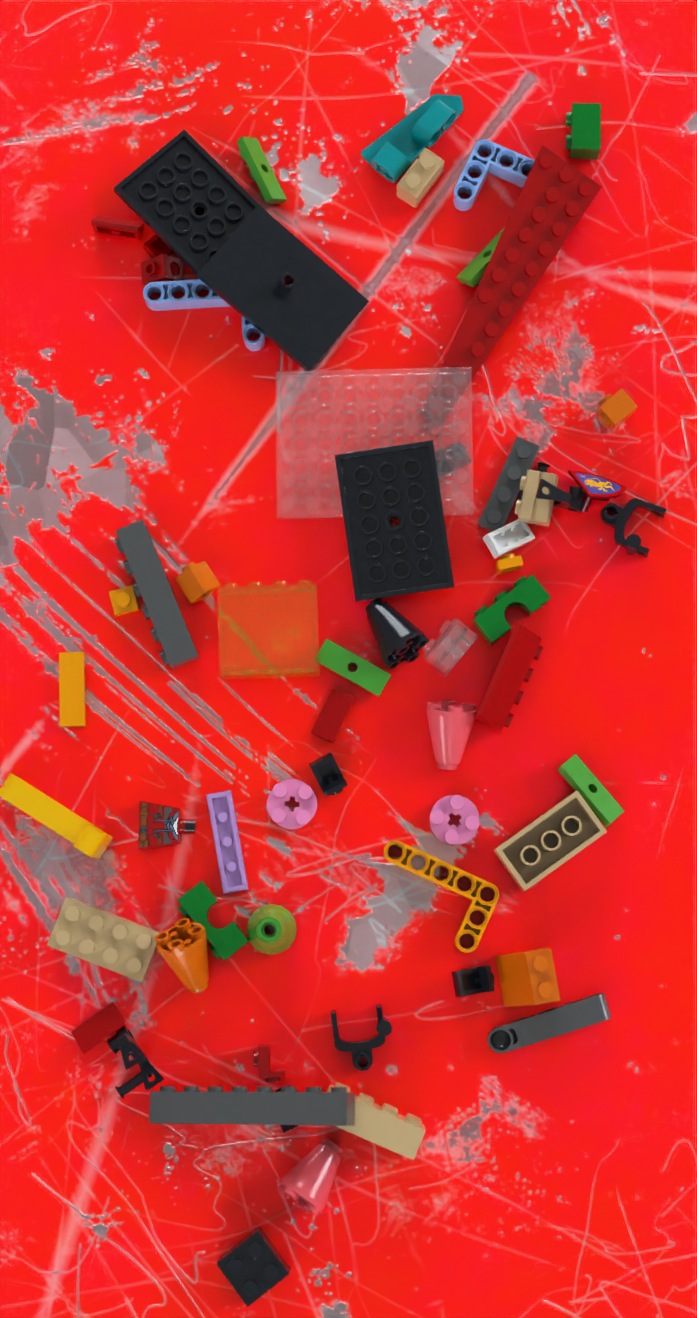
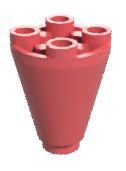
(449, 730)
(312, 1177)

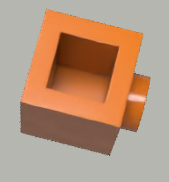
(615, 409)
(197, 581)

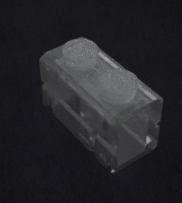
(449, 646)

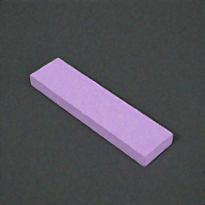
(227, 842)

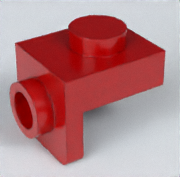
(262, 1060)

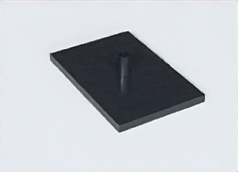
(187, 200)
(296, 317)
(388, 487)

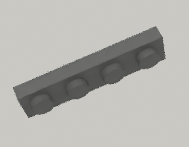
(508, 485)

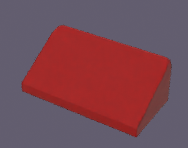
(117, 227)
(333, 715)
(98, 1027)

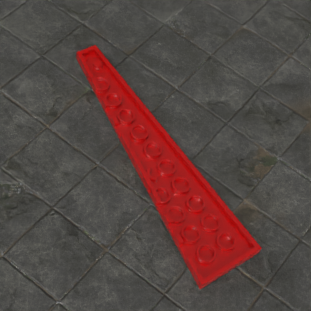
(535, 232)

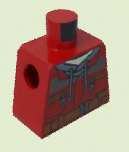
(162, 826)

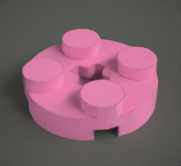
(301, 815)
(468, 823)

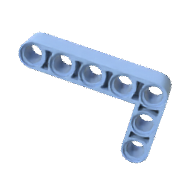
(491, 165)
(192, 301)

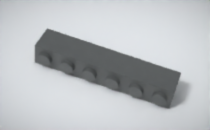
(157, 595)

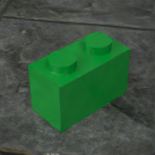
(584, 130)

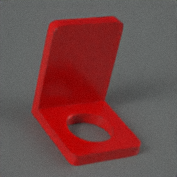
(159, 269)

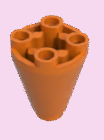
(186, 953)

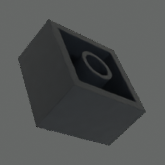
(253, 1266)

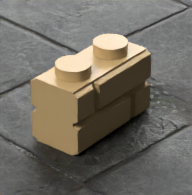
(420, 178)
(529, 508)

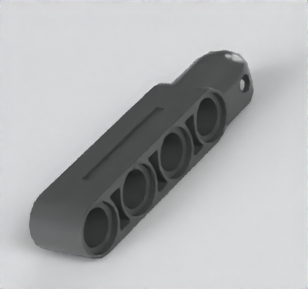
(549, 1023)

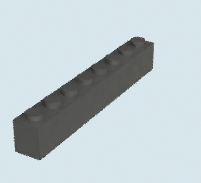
(253, 1108)

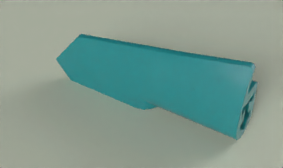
(406, 140)

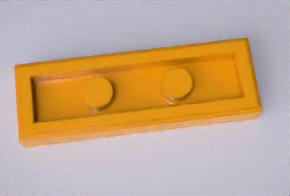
(72, 689)

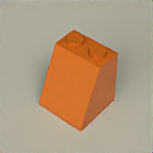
(527, 977)

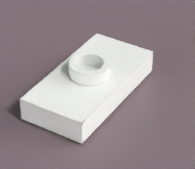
(508, 538)

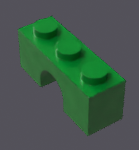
(526, 594)
(196, 905)

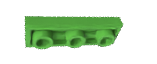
(261, 170)
(474, 270)
(366, 676)
(591, 790)

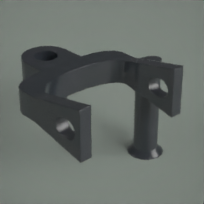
(570, 501)
(619, 521)
(127, 1044)
(363, 1047)

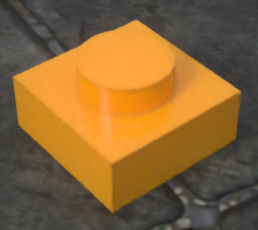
(508, 563)
(124, 601)

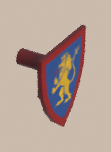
(596, 487)

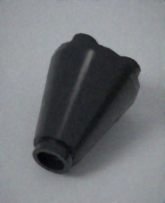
(394, 634)

